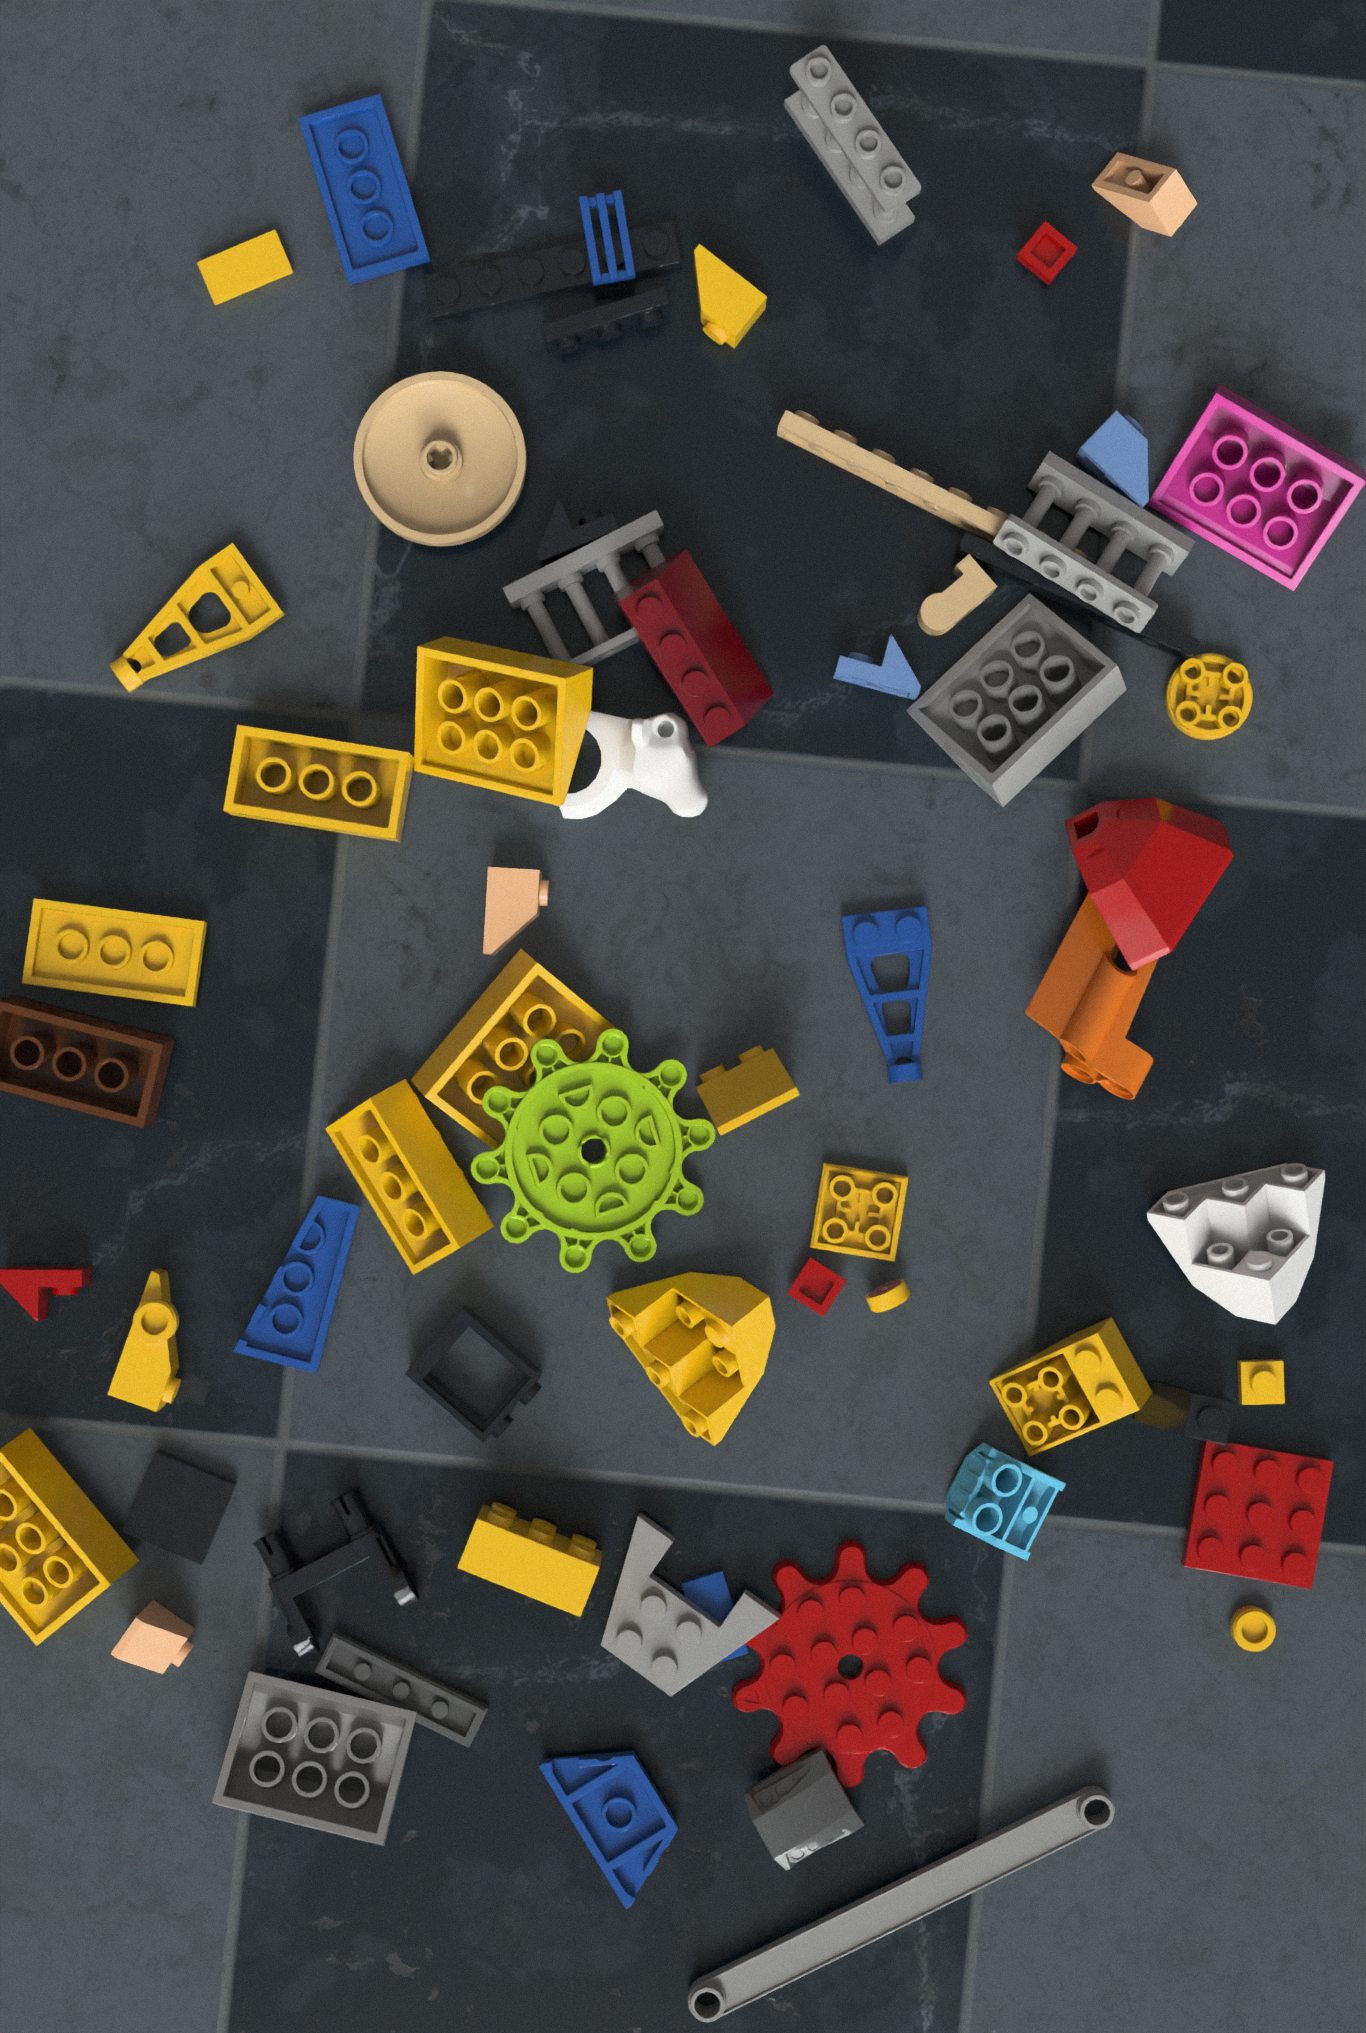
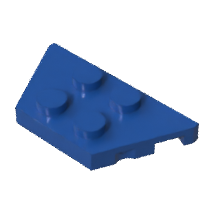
(615, 1814)

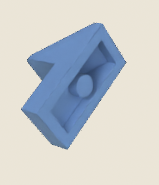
(891, 677)

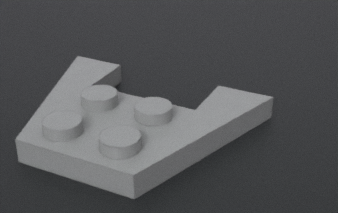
(663, 1630)

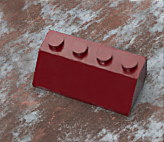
(694, 647)

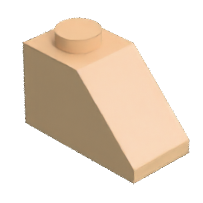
(1146, 193)
(511, 904)
(155, 1639)

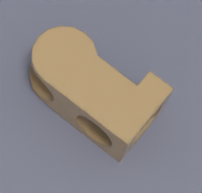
(946, 609)

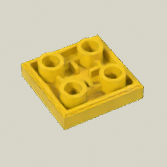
(858, 1212)

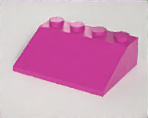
(1257, 487)

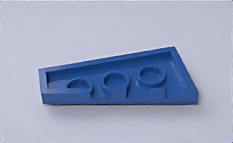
(301, 1300)

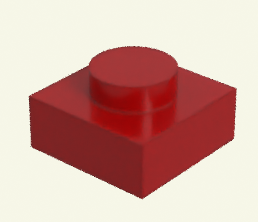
(1046, 253)
(816, 1286)

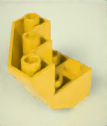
(699, 1343)

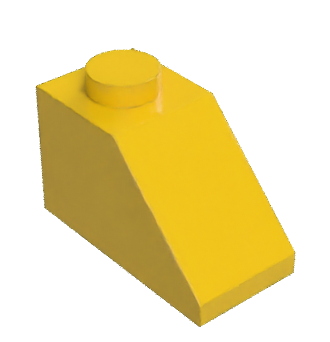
(725, 299)

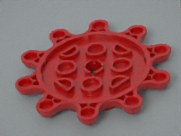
(898, 1672)

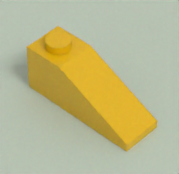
(148, 1369)

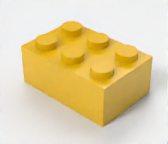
(531, 1558)

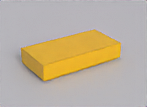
(245, 267)

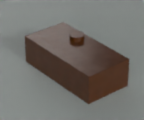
(82, 1061)

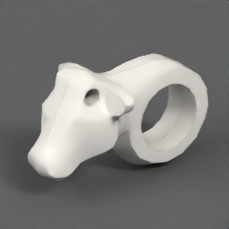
(645, 756)

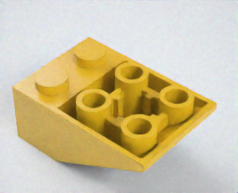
(1072, 1387)

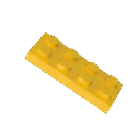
(114, 952)

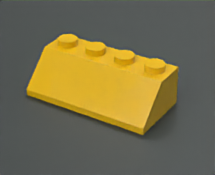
(409, 1176)

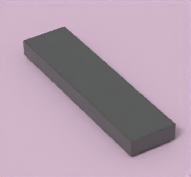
(403, 1687)

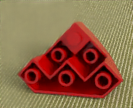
(1148, 870)

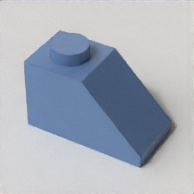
(1119, 457)

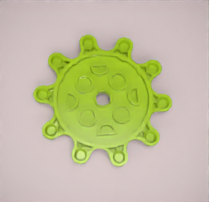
(603, 1197)

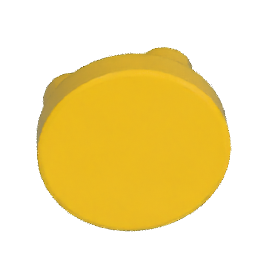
(1208, 696)

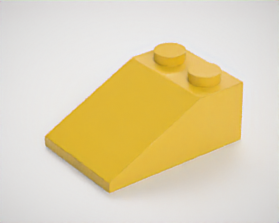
(746, 1089)

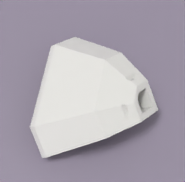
(1245, 1236)

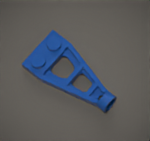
(887, 934)

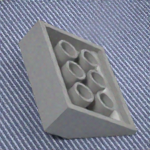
(1018, 699)
(315, 1758)

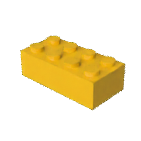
(318, 783)

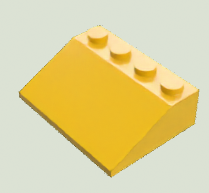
(500, 718)
(496, 1041)
(52, 1541)

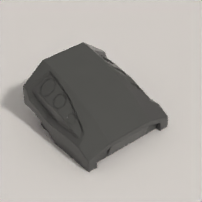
(801, 1809)

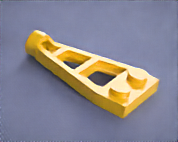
(240, 591)

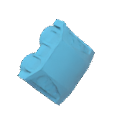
(1000, 1499)

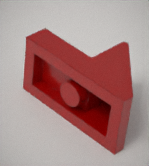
(32, 1283)

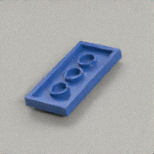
(364, 189)

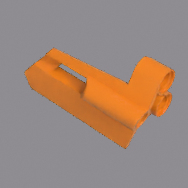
(1092, 1005)

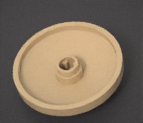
(440, 458)

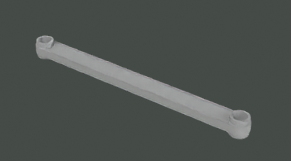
(900, 1903)

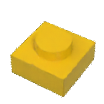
(1260, 1381)

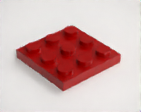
(1257, 1513)

